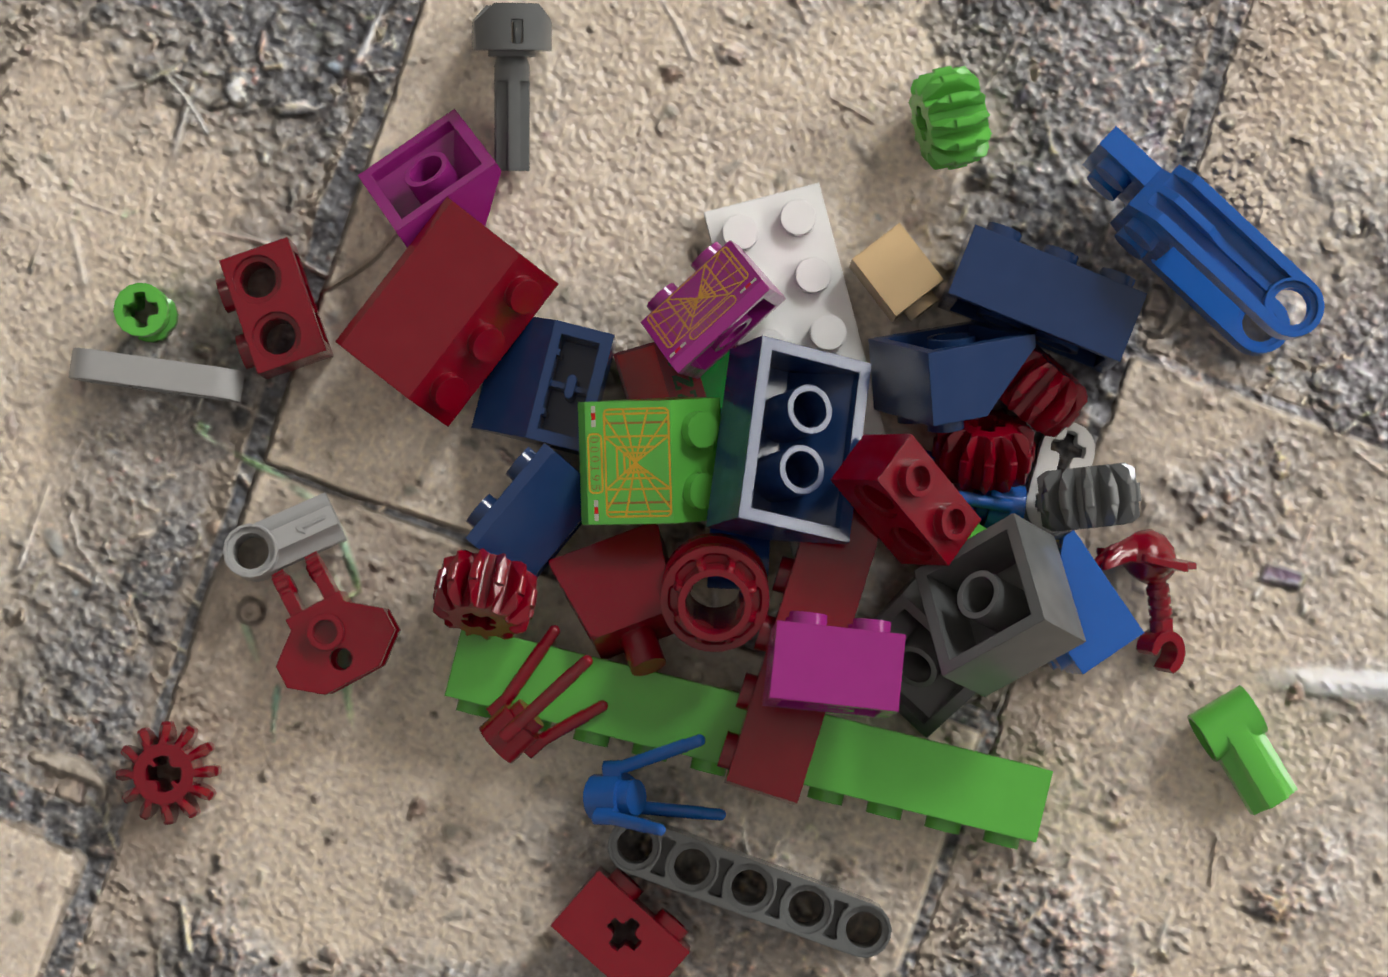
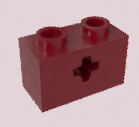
(588, 928)

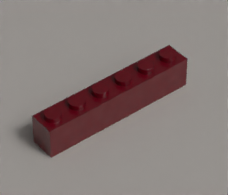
(778, 742)

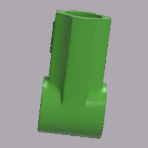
(1235, 735)

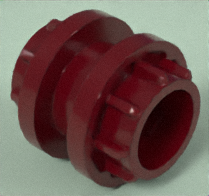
(715, 627)

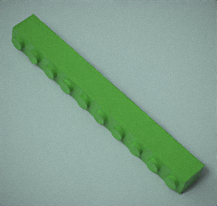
(849, 757)

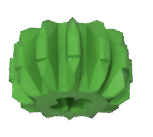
(950, 117)

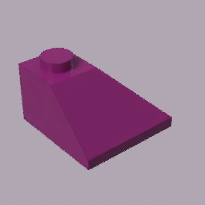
(426, 170)

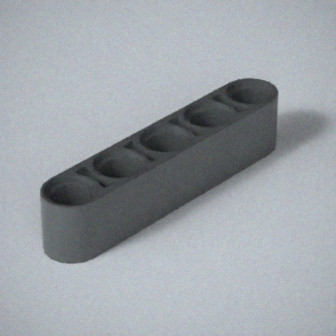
(772, 906)

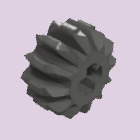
(1088, 497)

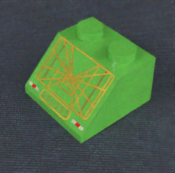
(647, 459)

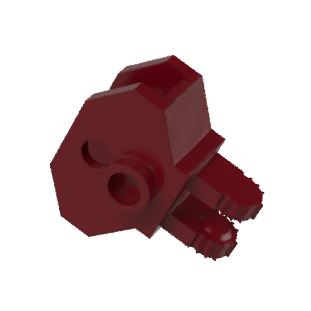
(325, 629)

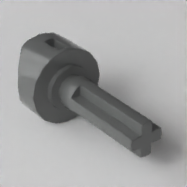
(512, 73)

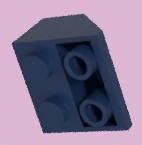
(540, 382)
(533, 513)

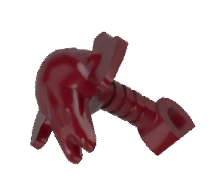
(1152, 561)

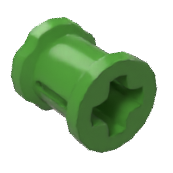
(133, 300)

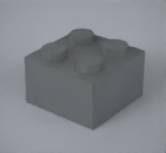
(1000, 606)

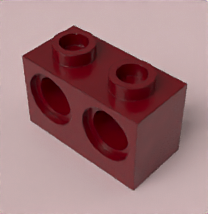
(288, 303)
(906, 499)

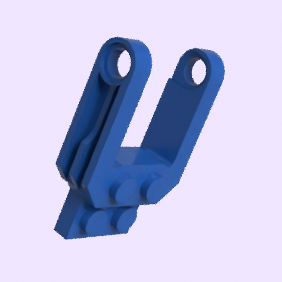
(1201, 246)

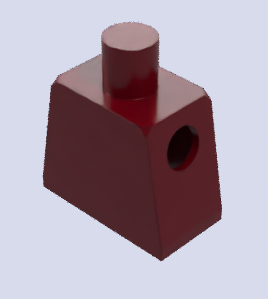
(618, 595)

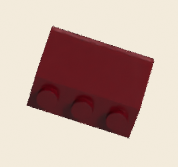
(446, 312)

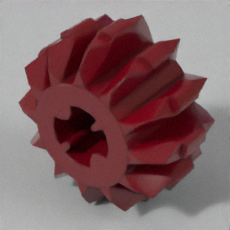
(1045, 394)
(987, 453)
(485, 594)
(157, 790)

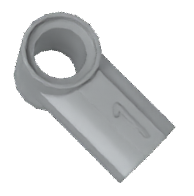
(289, 537)

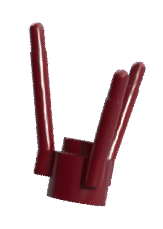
(515, 727)

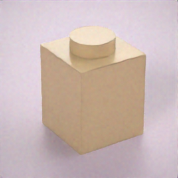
(897, 275)

